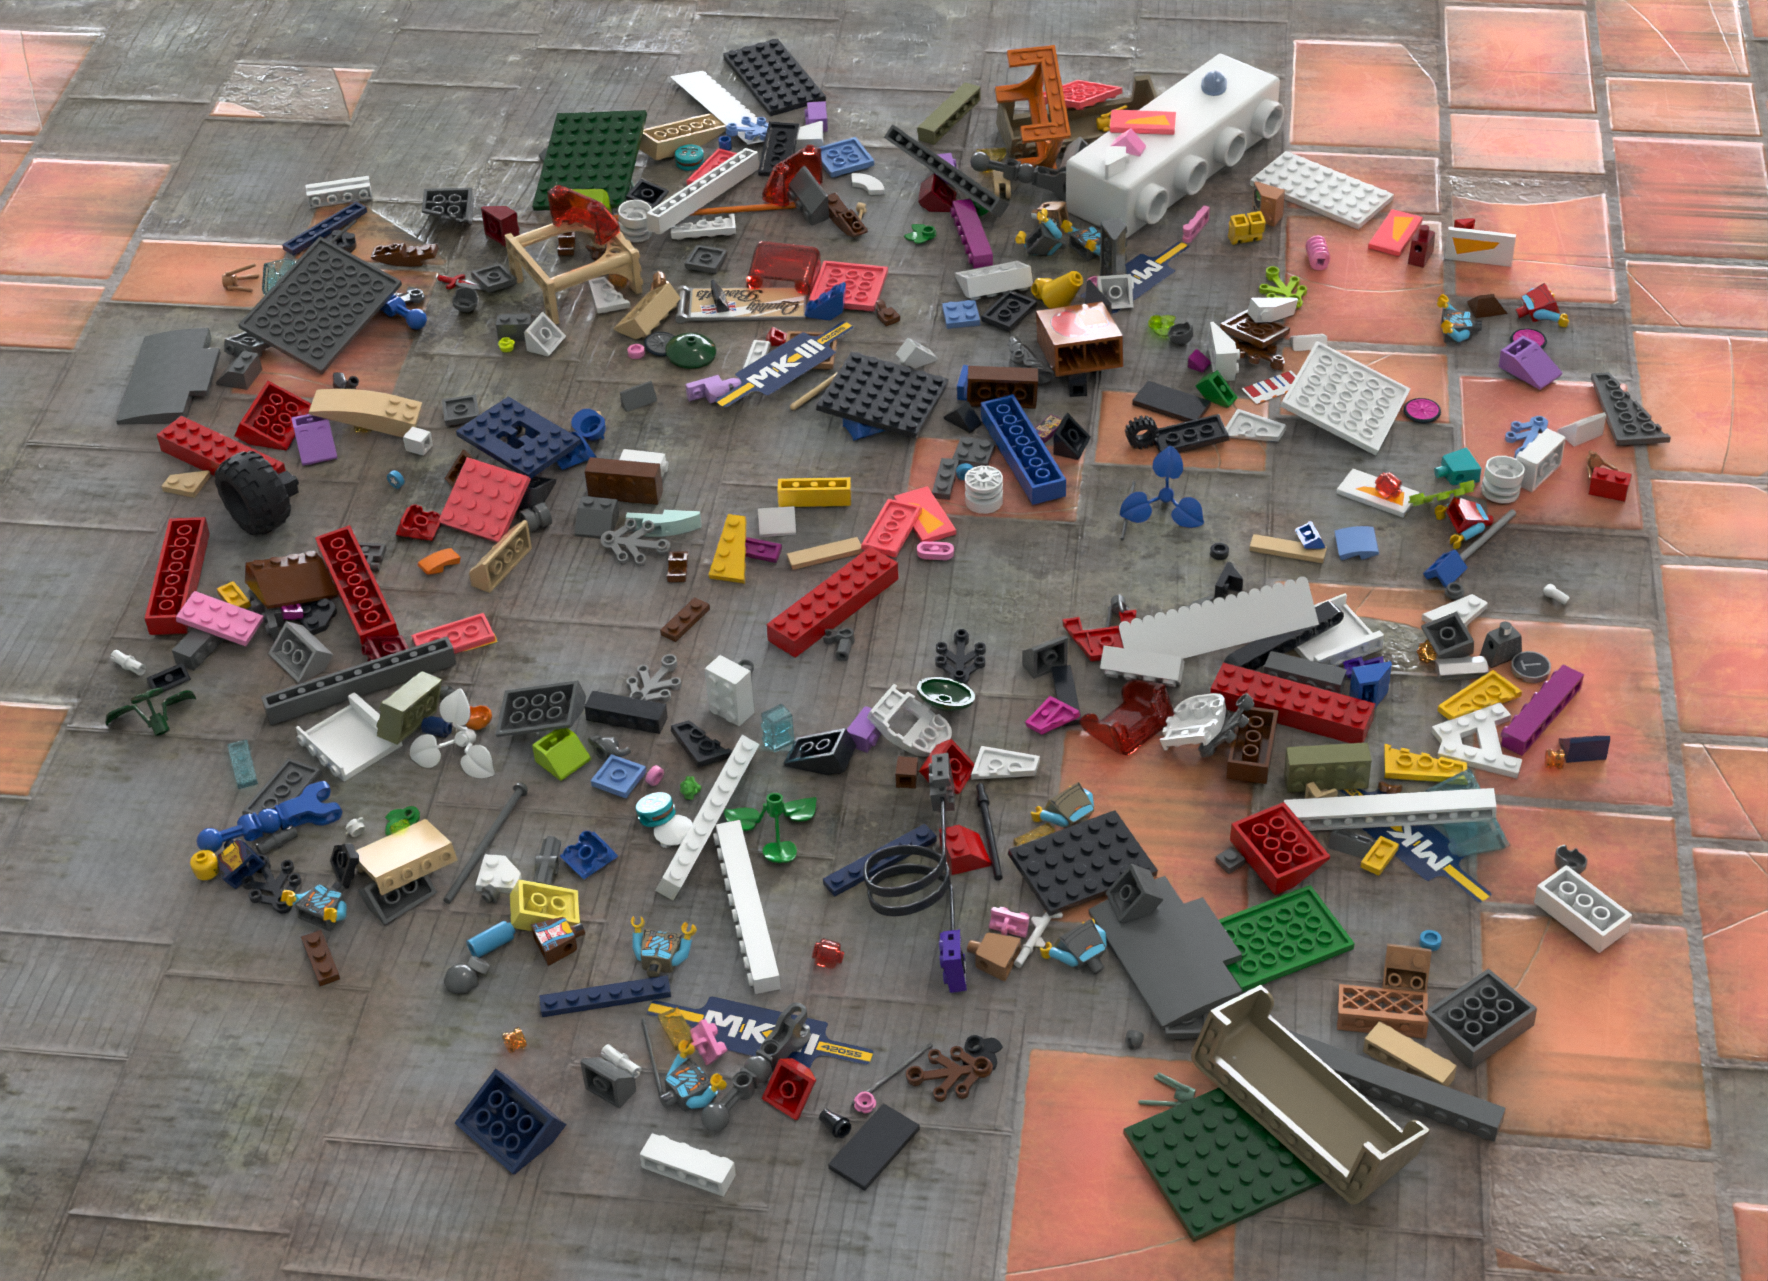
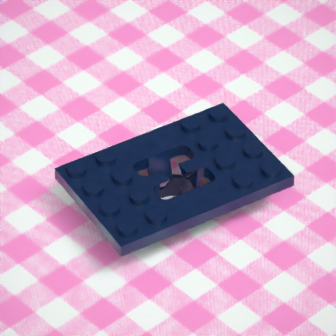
(523, 454)

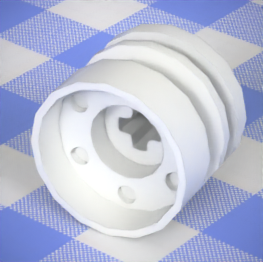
(634, 220)
(1502, 479)
(983, 489)

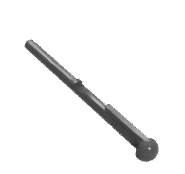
(520, 790)

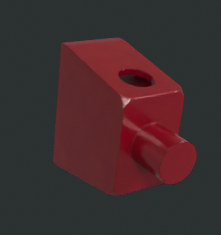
(1423, 240)

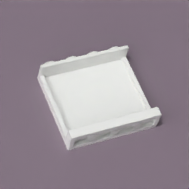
(1342, 642)
(347, 739)

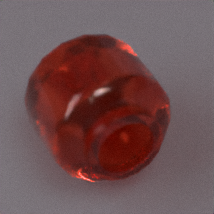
(1388, 485)
(827, 953)

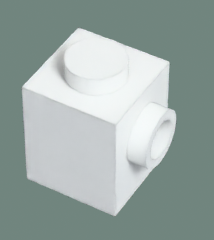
(417, 441)

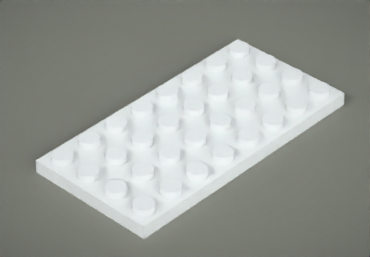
(1324, 190)

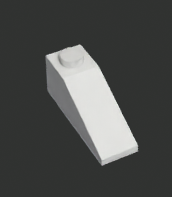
(1271, 308)

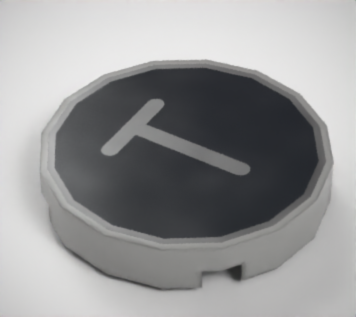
(1530, 666)

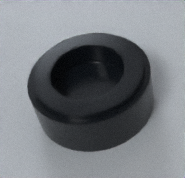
(1219, 551)

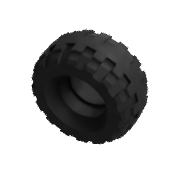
(252, 493)

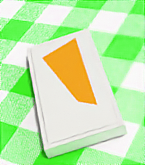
(1480, 246)
(1361, 488)

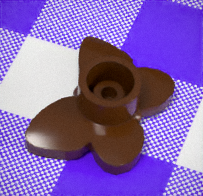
(596, 253)

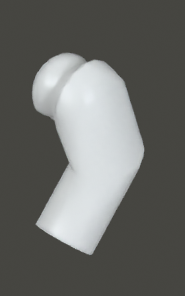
(1551, 592)

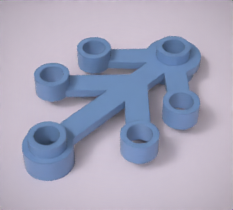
(750, 132)
(1536, 423)

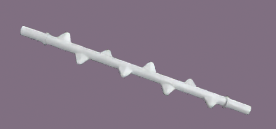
(1035, 939)

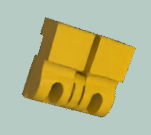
(1246, 228)

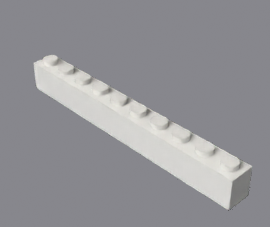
(702, 191)
(1395, 809)
(707, 818)
(747, 907)

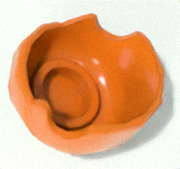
(479, 717)

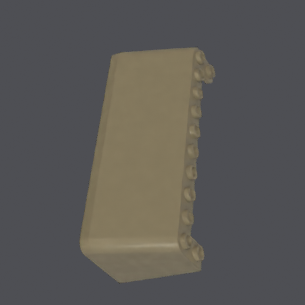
(1081, 122)
(1302, 1098)

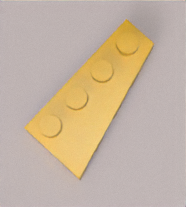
(731, 551)
(1480, 694)
(1411, 766)

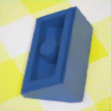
(1310, 536)

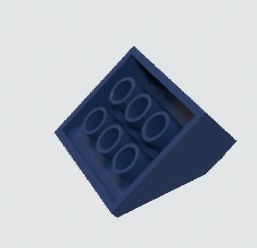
(509, 1122)

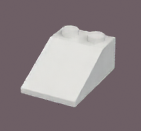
(1223, 353)

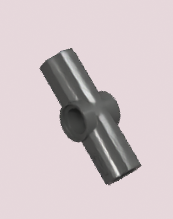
(547, 862)

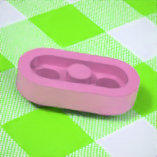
(935, 550)

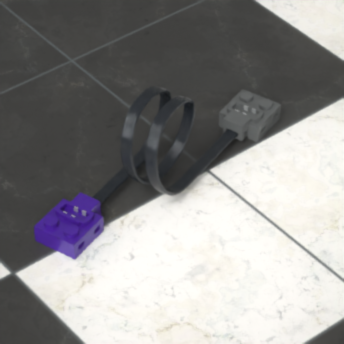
(942, 800)

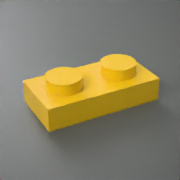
(232, 594)
(1379, 855)

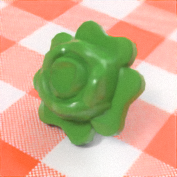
(689, 787)

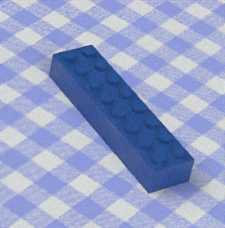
(1023, 449)

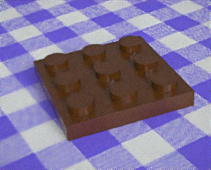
(1256, 333)

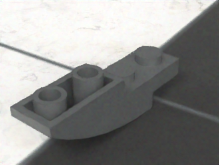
(272, 616)

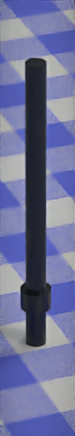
(983, 803)

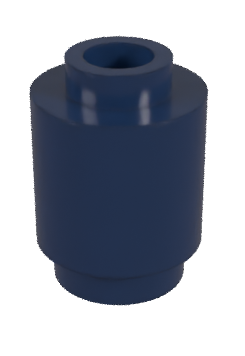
(436, 726)

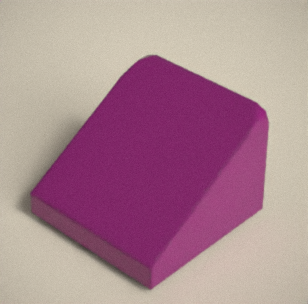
(1198, 361)

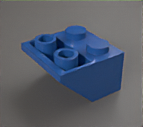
(1370, 682)

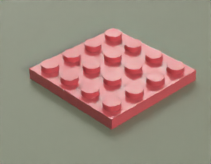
(1084, 93)
(862, 283)
(484, 500)

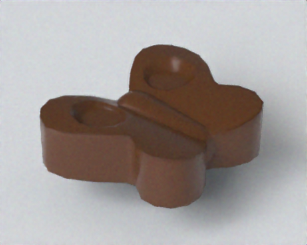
(1383, 786)

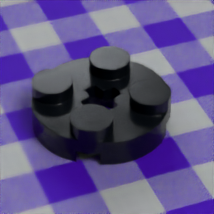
(346, 241)

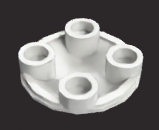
(673, 831)

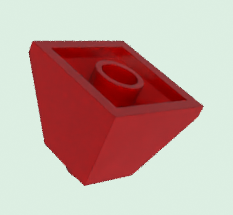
(789, 1087)

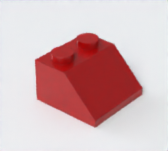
(1610, 484)
(960, 764)
(964, 850)

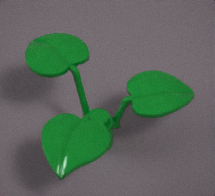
(798, 810)

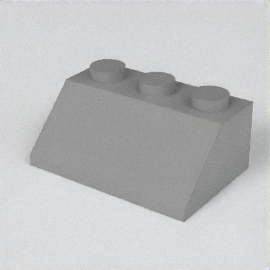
(300, 652)

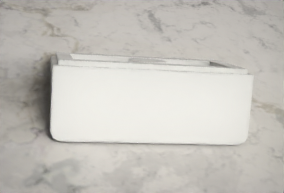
(1306, 342)

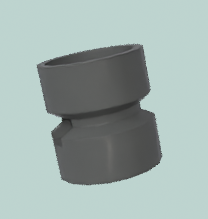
(536, 517)

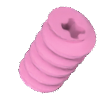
(1318, 252)

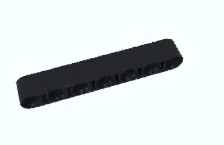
(1256, 653)

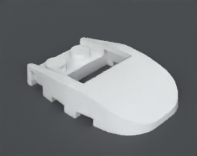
(1195, 721)
(925, 733)

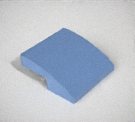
(1356, 541)

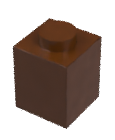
(906, 772)

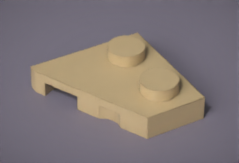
(186, 484)

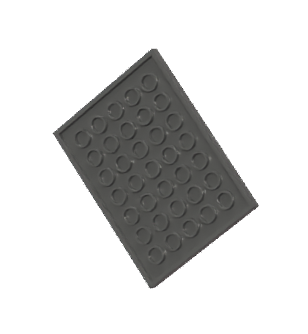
(320, 305)

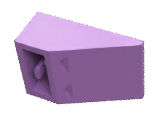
(1529, 363)
(314, 439)

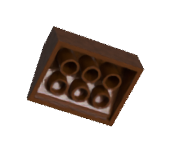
(289, 579)

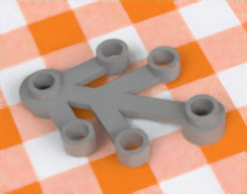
(633, 541)
(669, 664)

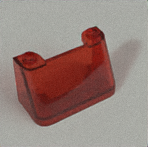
(783, 172)
(575, 207)
(785, 263)
(1135, 720)

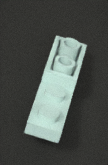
(669, 523)

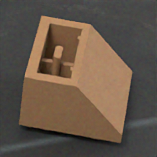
(1406, 968)

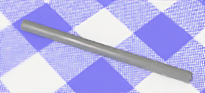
(1488, 534)

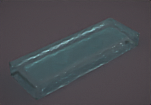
(242, 764)

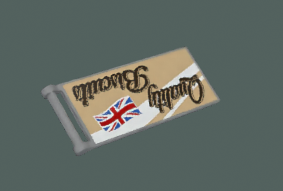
(744, 304)

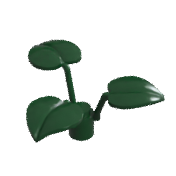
(157, 721)

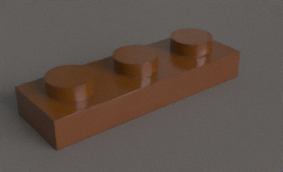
(685, 619)
(320, 958)

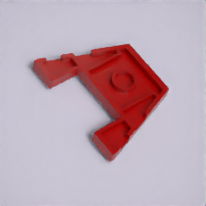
(1093, 640)

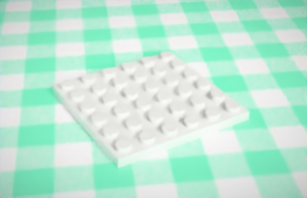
(1345, 397)

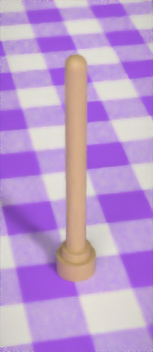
(812, 393)

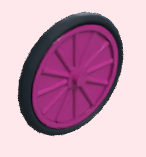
(1532, 334)
(1422, 410)

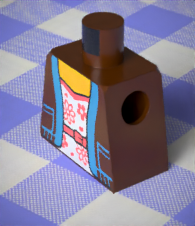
(556, 938)

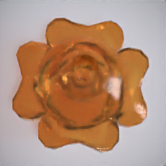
(1426, 652)

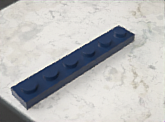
(324, 228)
(853, 873)
(605, 996)

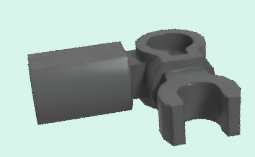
(844, 638)

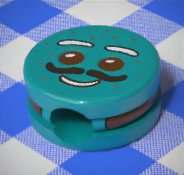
(689, 157)
(655, 809)

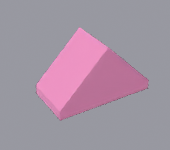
(1131, 141)

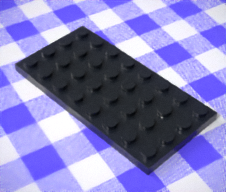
(774, 77)

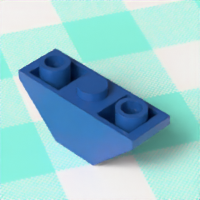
(828, 304)

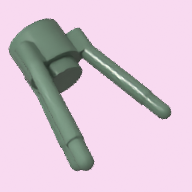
(1182, 1094)

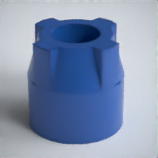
(725, 143)

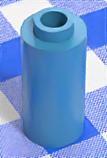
(491, 939)

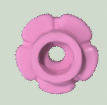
(864, 1097)

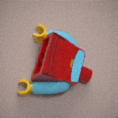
(1541, 305)
(1466, 517)

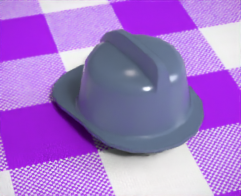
(1214, 83)

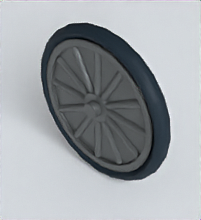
(656, 343)

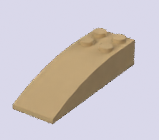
(663, 140)
(367, 409)

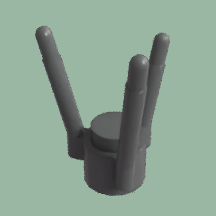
(1118, 604)

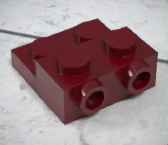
(381, 646)

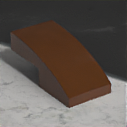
(566, 243)
(677, 566)

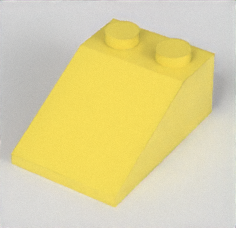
(541, 902)

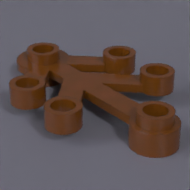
(1254, 354)
(951, 1072)

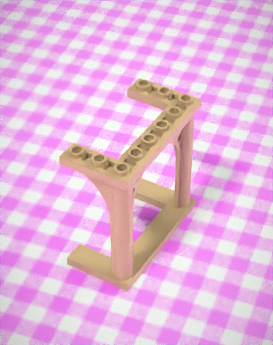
(623, 263)

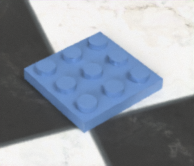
(845, 157)

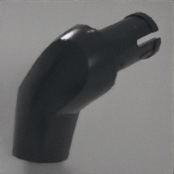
(340, 382)

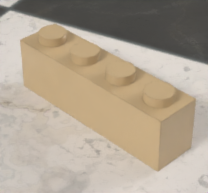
(1406, 1055)

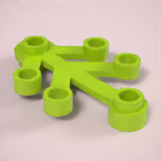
(1272, 274)
(1419, 499)

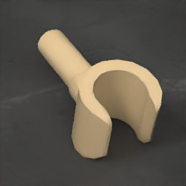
(861, 209)

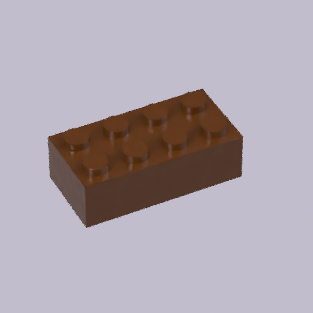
(992, 382)
(624, 480)
(1253, 746)

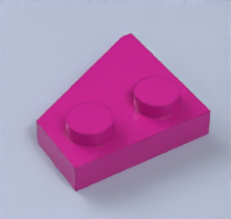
(1051, 715)

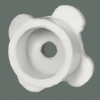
(355, 827)

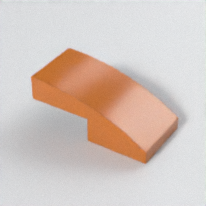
(435, 562)

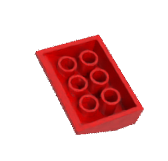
(270, 418)
(1278, 847)

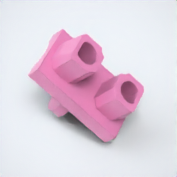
(1009, 922)
(705, 1042)

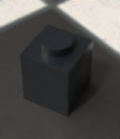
(1077, 385)
(290, 483)

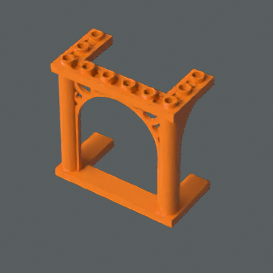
(1046, 135)

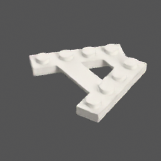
(1484, 724)

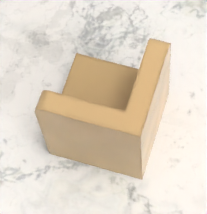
(1313, 792)

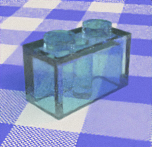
(777, 728)

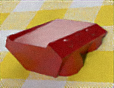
(419, 523)

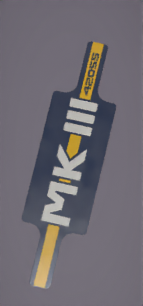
(1150, 271)
(784, 364)
(1425, 852)
(747, 1026)

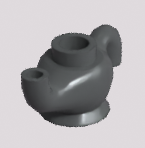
(606, 746)

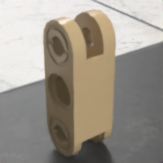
(1001, 184)

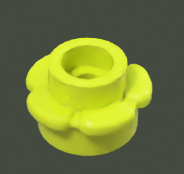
(506, 344)

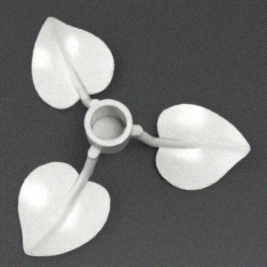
(478, 759)

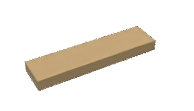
(1286, 548)
(824, 553)

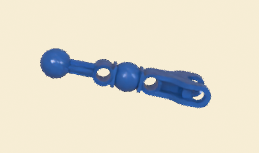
(415, 318)
(295, 812)

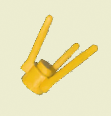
(1103, 122)

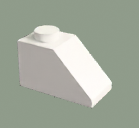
(1115, 160)
(915, 354)

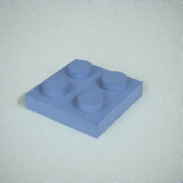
(961, 314)
(618, 776)

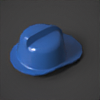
(589, 424)

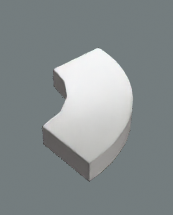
(868, 183)

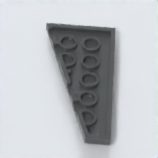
(1626, 418)

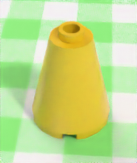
(1062, 290)

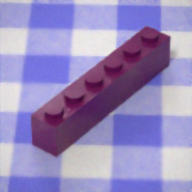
(971, 233)
(1541, 709)

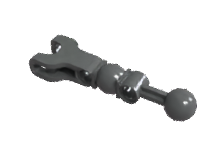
(1012, 169)
(758, 1068)

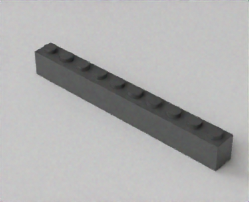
(946, 171)
(359, 679)
(1410, 1091)

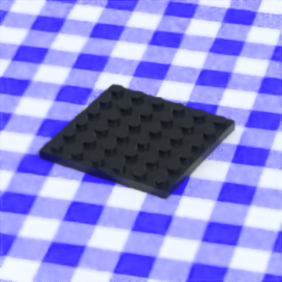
(883, 395)

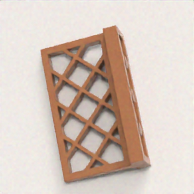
(1364, 1020)

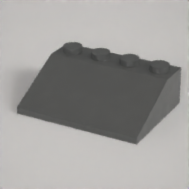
(540, 708)
(1481, 1018)

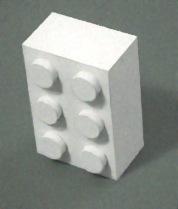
(1541, 458)
(729, 690)

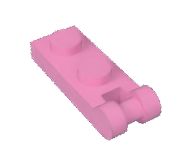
(1196, 224)

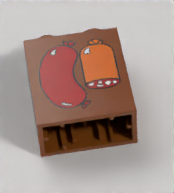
(1079, 339)

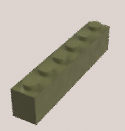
(949, 113)

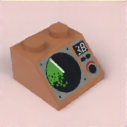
(1268, 201)

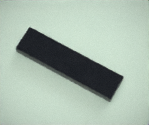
(1065, 689)

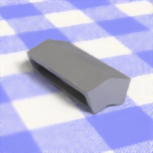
(1461, 668)

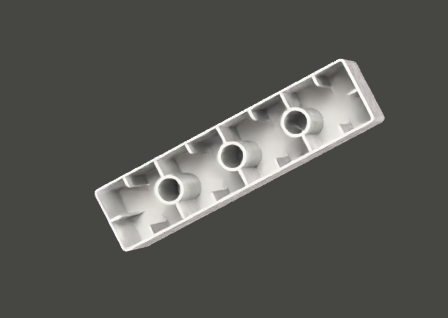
(1206, 138)

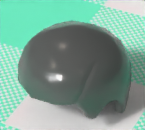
(465, 299)
(1180, 333)
(1573, 859)
(460, 978)

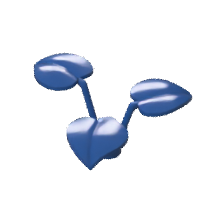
(1187, 512)

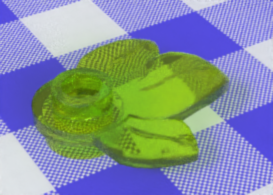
(1161, 324)

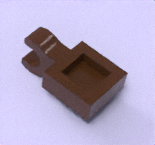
(886, 315)

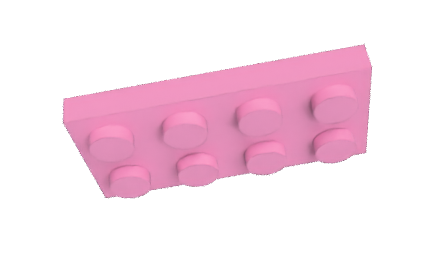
(219, 618)

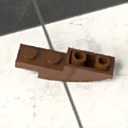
(843, 218)
(399, 255)

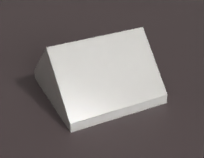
(1117, 290)
(543, 336)
(1584, 429)
(777, 521)

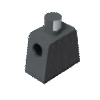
(1501, 645)

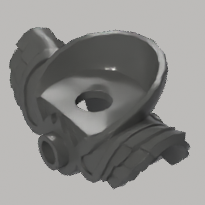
(1025, 358)

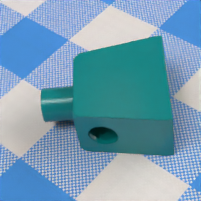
(1459, 467)

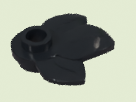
(986, 1048)

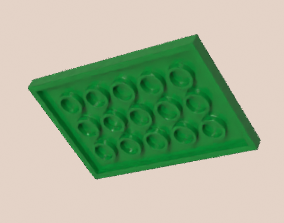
(1283, 937)

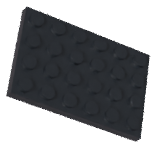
(1079, 861)

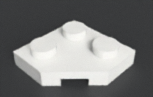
(498, 872)

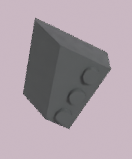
(449, 203)

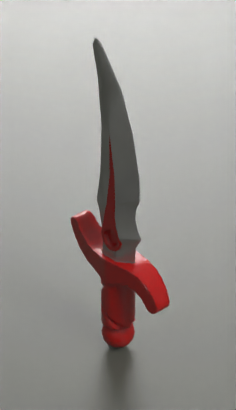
(457, 280)

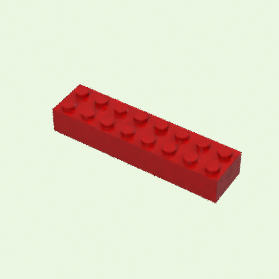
(203, 446)
(176, 574)
(356, 584)
(832, 602)
(1297, 703)

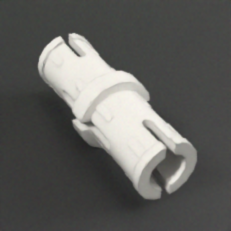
(128, 662)
(620, 1060)

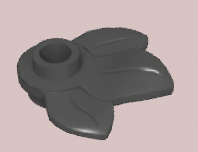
(413, 294)

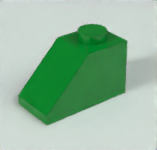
(1215, 388)

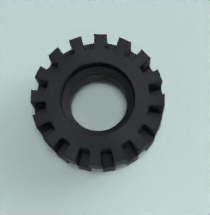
(1144, 439)

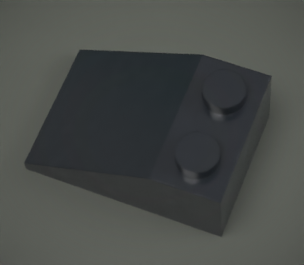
(537, 491)
(822, 752)

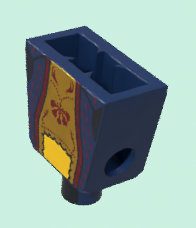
(237, 862)

